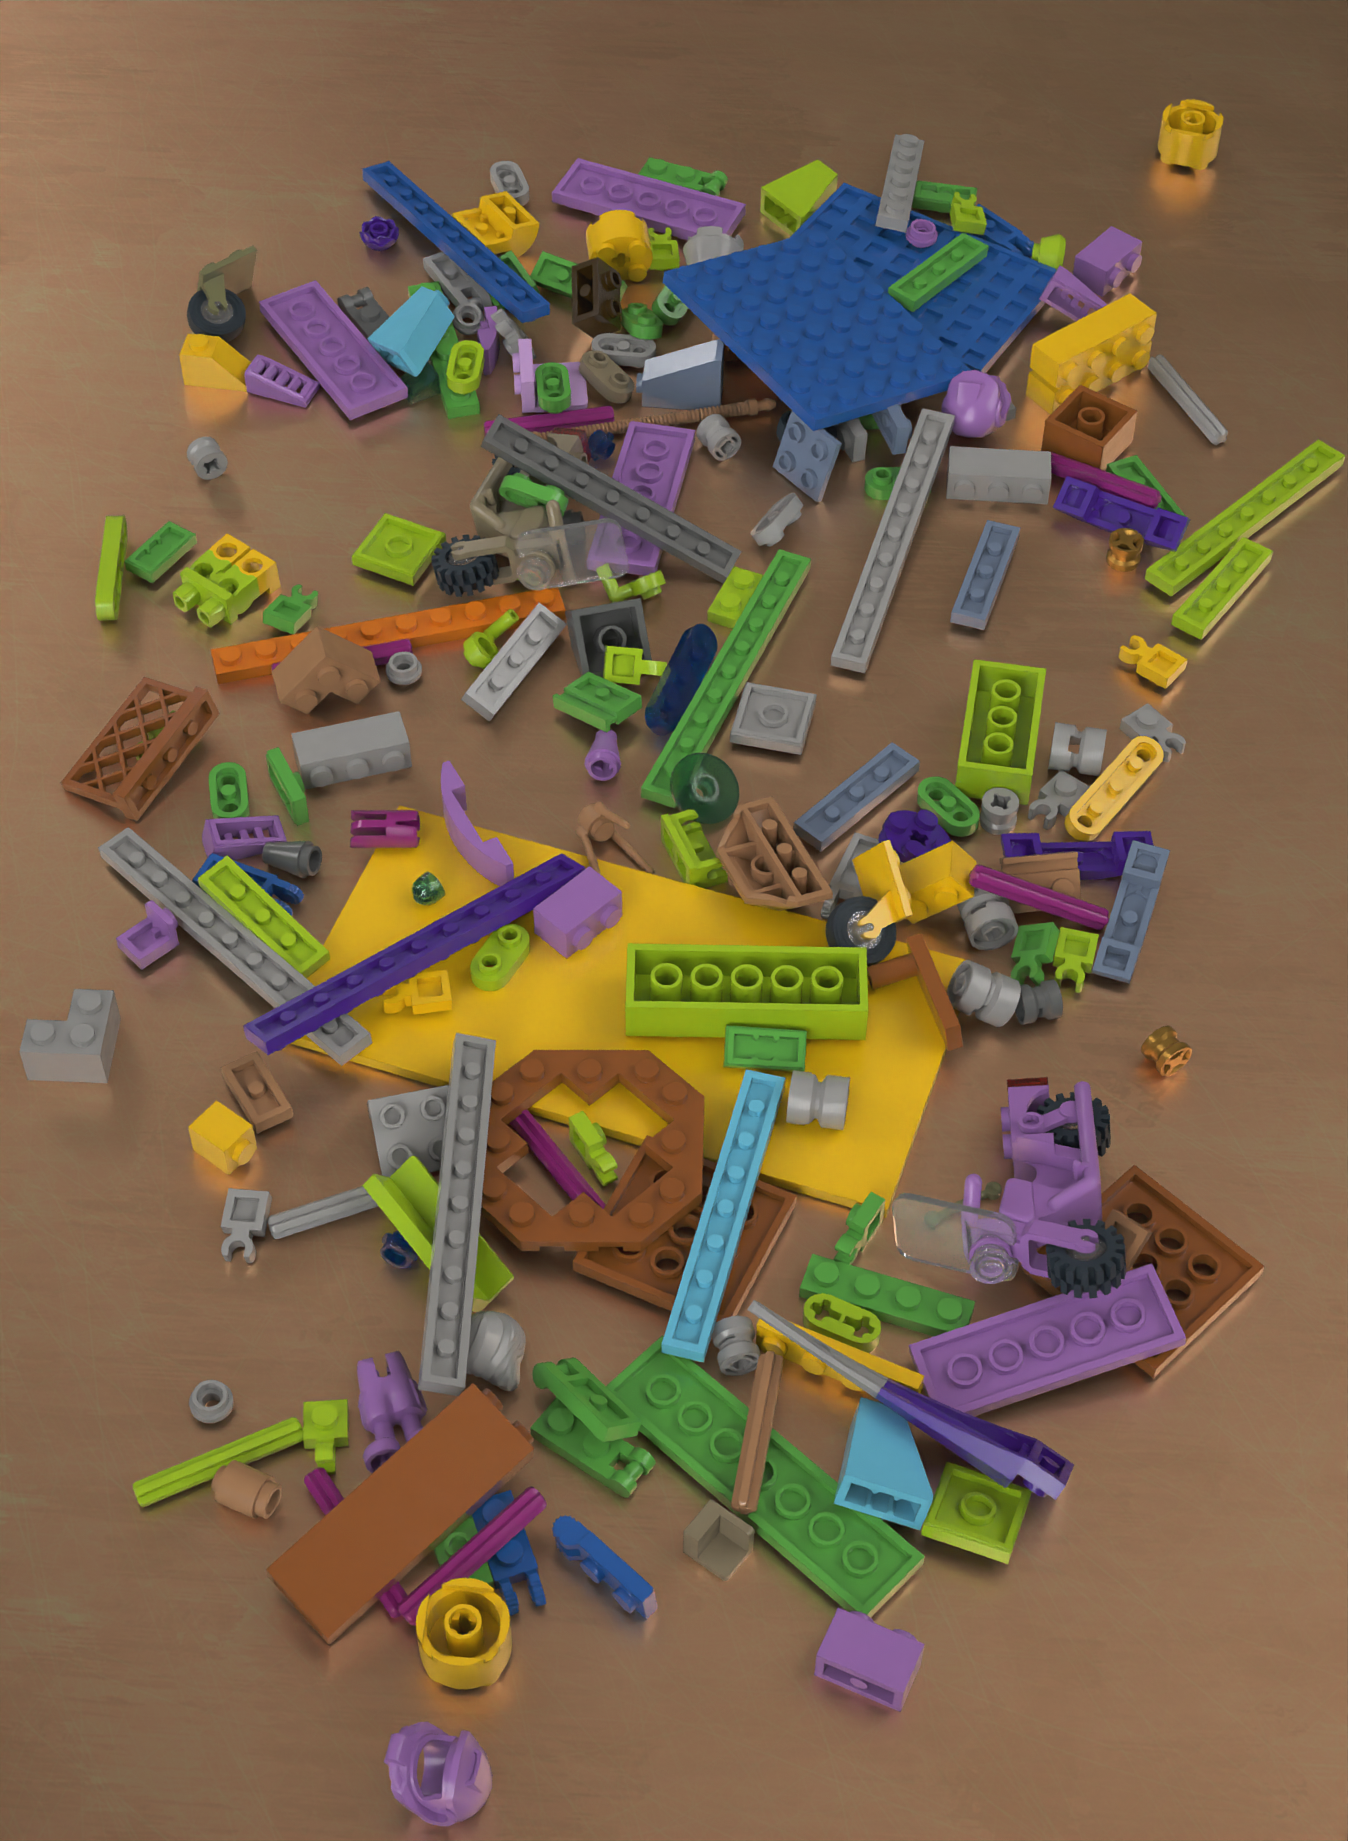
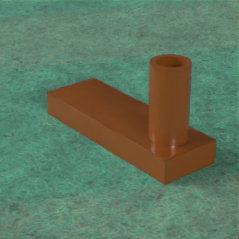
(920, 964)

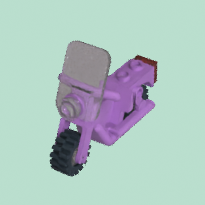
(1047, 1202)

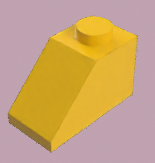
(212, 363)

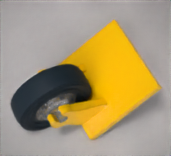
(871, 918)

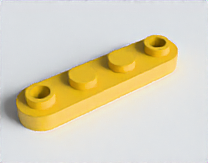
(1113, 788)

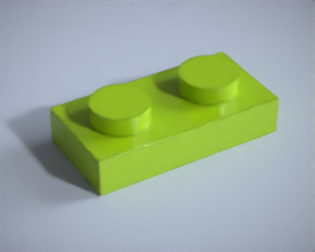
(733, 597)

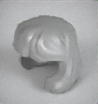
(496, 1349)

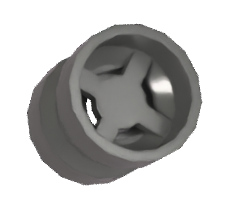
(1039, 1002)

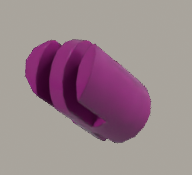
(384, 829)

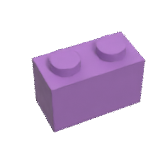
(1108, 260)
(578, 912)
(869, 1658)

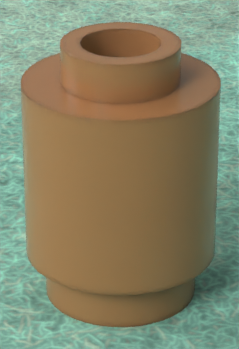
(246, 1490)

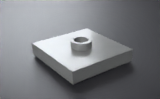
(773, 718)

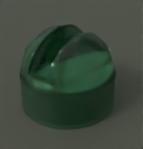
(427, 889)

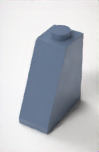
(684, 378)

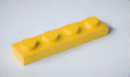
(772, 1340)

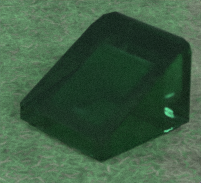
(422, 386)

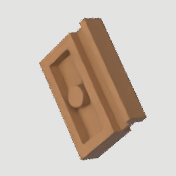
(1050, 870)

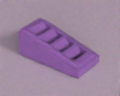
(1070, 285)
(269, 379)
(219, 835)

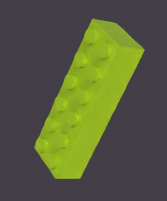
(709, 987)

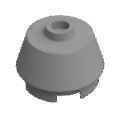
(710, 244)

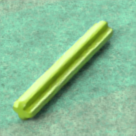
(206, 1465)

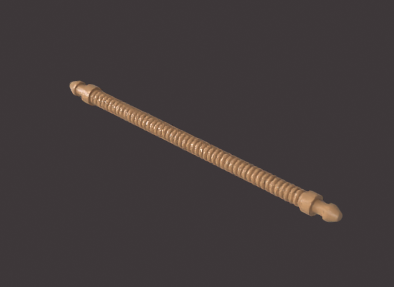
(749, 407)

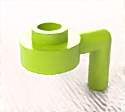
(646, 586)
(480, 646)

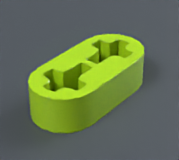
(842, 1321)

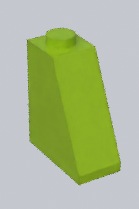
(797, 195)

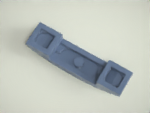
(1131, 912)

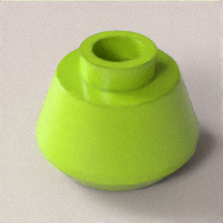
(1050, 250)

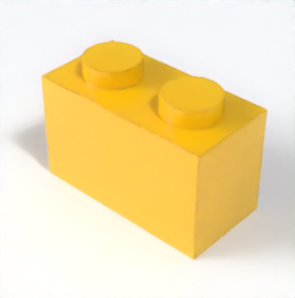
(937, 880)

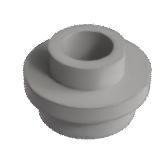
(467, 310)
(403, 668)
(208, 1391)

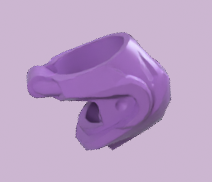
(977, 402)
(454, 1775)

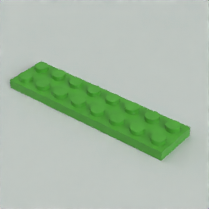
(703, 1430)

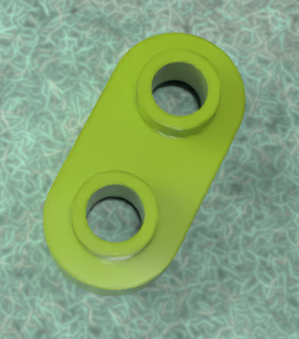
(465, 367)
(503, 954)

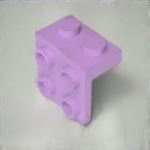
(526, 385)

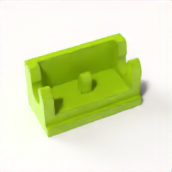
(691, 850)

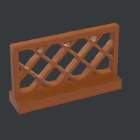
(160, 755)

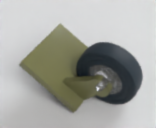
(215, 305)

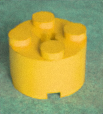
(1190, 134)
(621, 243)
(461, 1658)

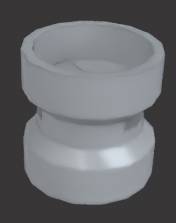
(718, 437)
(735, 1341)

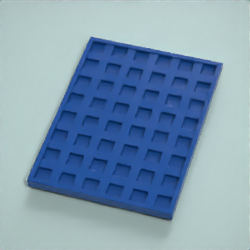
(970, 316)
(816, 329)

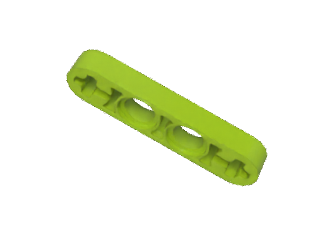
(111, 568)

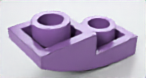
(489, 339)

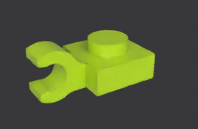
(626, 665)
(325, 1429)

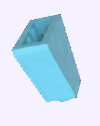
(413, 331)
(883, 1468)

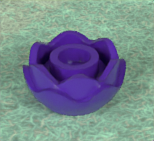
(379, 233)

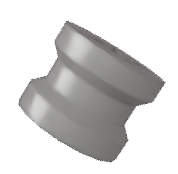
(207, 458)
(999, 811)

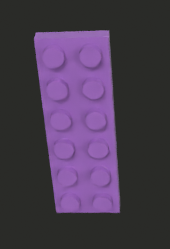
(659, 203)
(333, 350)
(653, 465)
(1048, 1344)

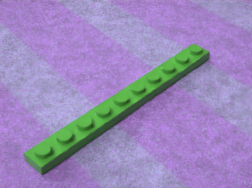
(729, 671)

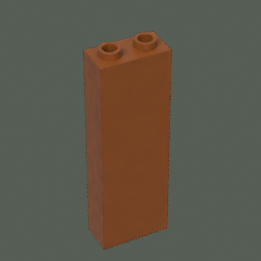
(401, 1512)

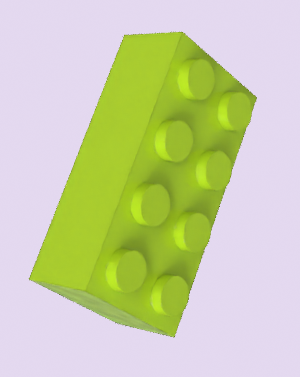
(1000, 729)

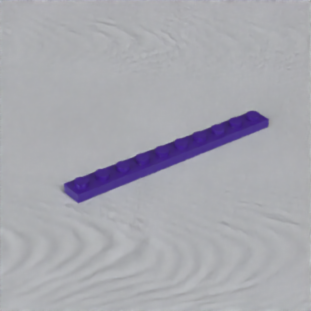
(409, 956)

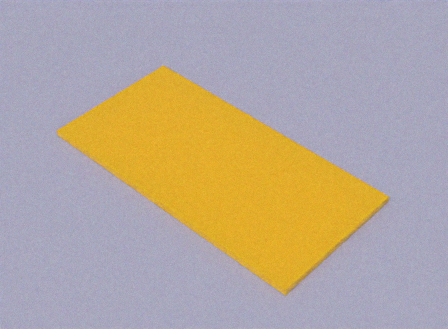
(582, 1007)

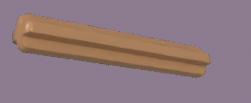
(757, 1433)

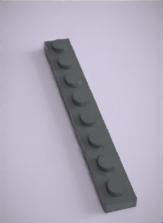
(610, 498)

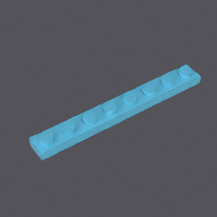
(723, 1217)

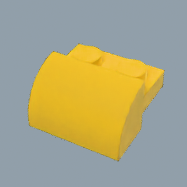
(500, 224)

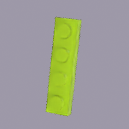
(1221, 588)
(263, 916)

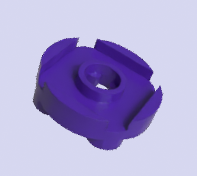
(913, 833)

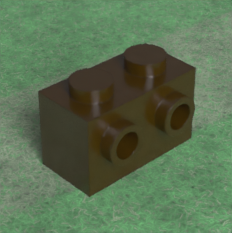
(596, 297)

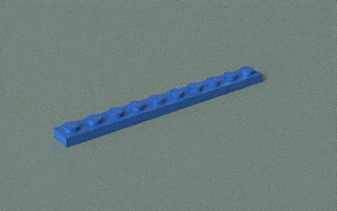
(456, 242)

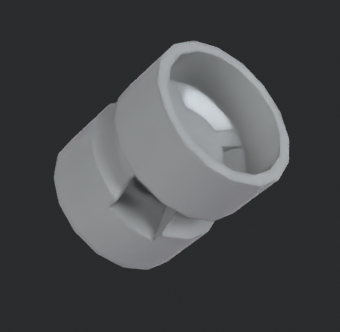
(1090, 752)
(988, 920)
(987, 993)
(818, 1100)

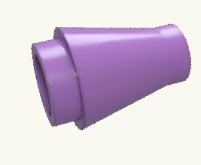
(603, 757)

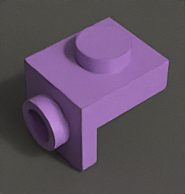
(150, 937)

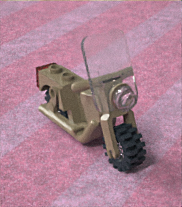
(536, 542)

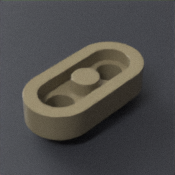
(606, 376)

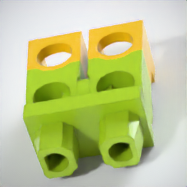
(225, 581)

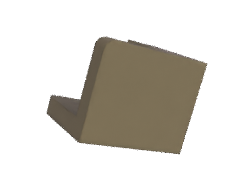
(718, 1540)

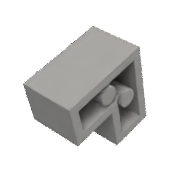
(76, 1047)

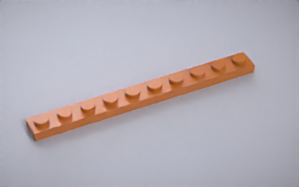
(420, 627)

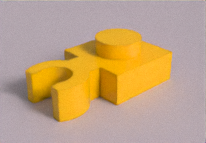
(1154, 663)
(424, 992)

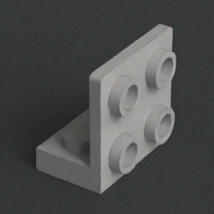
(409, 1127)

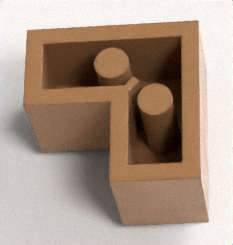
(322, 666)

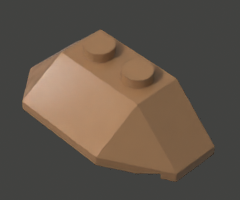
(769, 859)

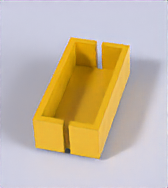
(1091, 352)

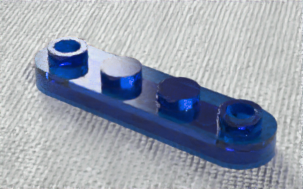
(681, 679)

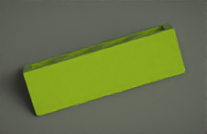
(411, 1203)

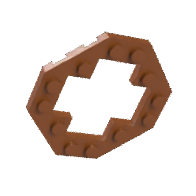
(582, 1222)

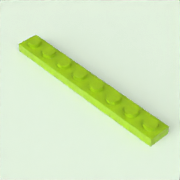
(1244, 517)

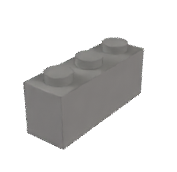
(998, 475)
(352, 750)

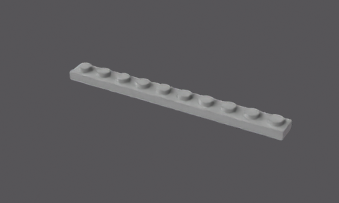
(892, 542)
(226, 937)
(457, 1217)

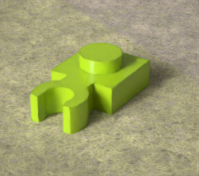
(967, 216)
(664, 251)
(1074, 956)
(589, 1142)

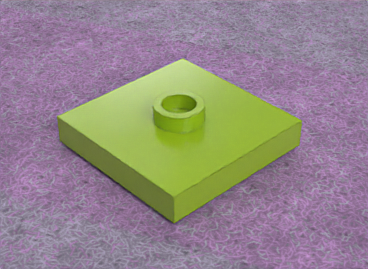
(398, 549)
(976, 1513)

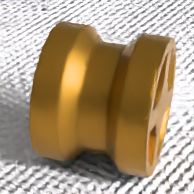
(1124, 549)
(1166, 1050)

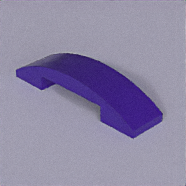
(1110, 512)
(1094, 859)

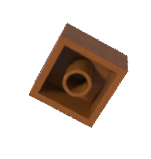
(1089, 428)

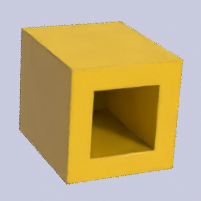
(223, 1137)

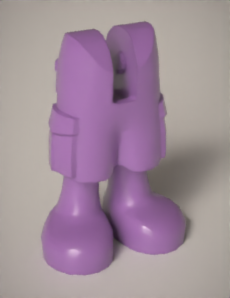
(386, 1403)

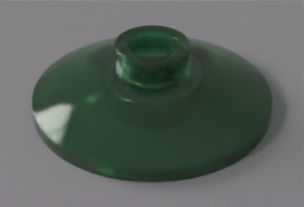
(714, 780)

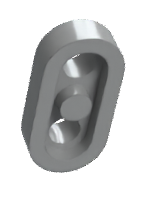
(509, 177)
(625, 349)
(781, 514)

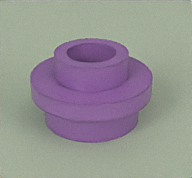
(921, 233)

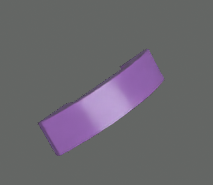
(485, 857)

